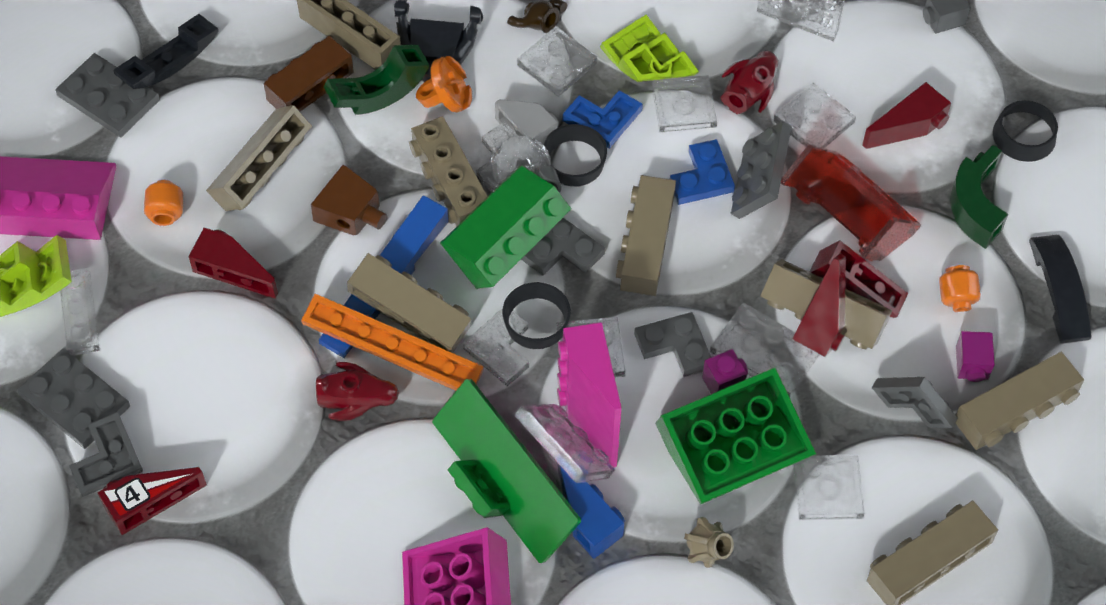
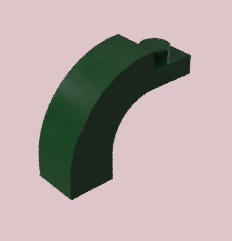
(382, 87)
(971, 209)

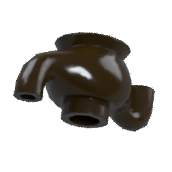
(540, 15)

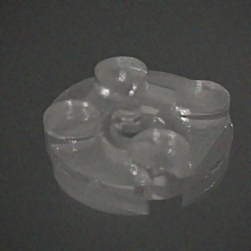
(521, 148)

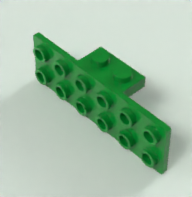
(502, 474)

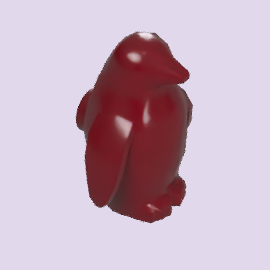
(750, 82)
(353, 391)

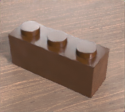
(305, 76)

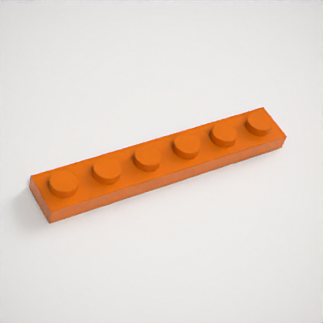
(390, 343)

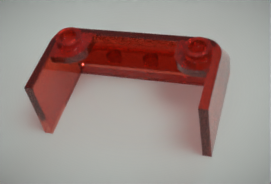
(852, 200)

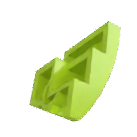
(646, 53)
(31, 275)

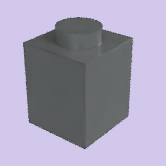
(946, 14)

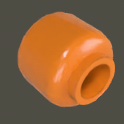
(163, 202)
(959, 288)

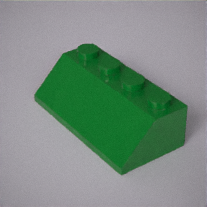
(505, 227)

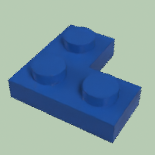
(610, 120)
(708, 178)

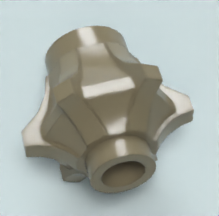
(708, 543)

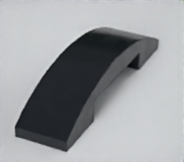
(171, 57)
(1064, 286)

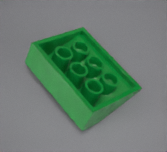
(735, 436)

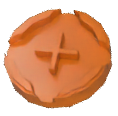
(446, 86)

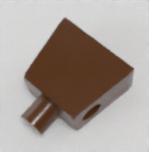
(348, 204)

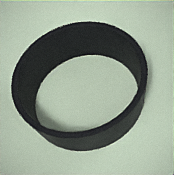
(581, 133)
(1021, 151)
(536, 290)

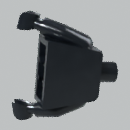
(437, 37)

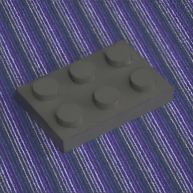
(105, 97)
(761, 170)
(72, 396)

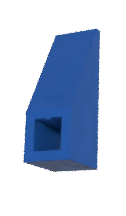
(599, 523)

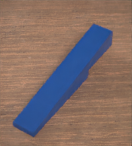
(402, 252)

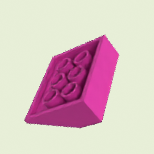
(54, 197)
(589, 386)
(458, 571)

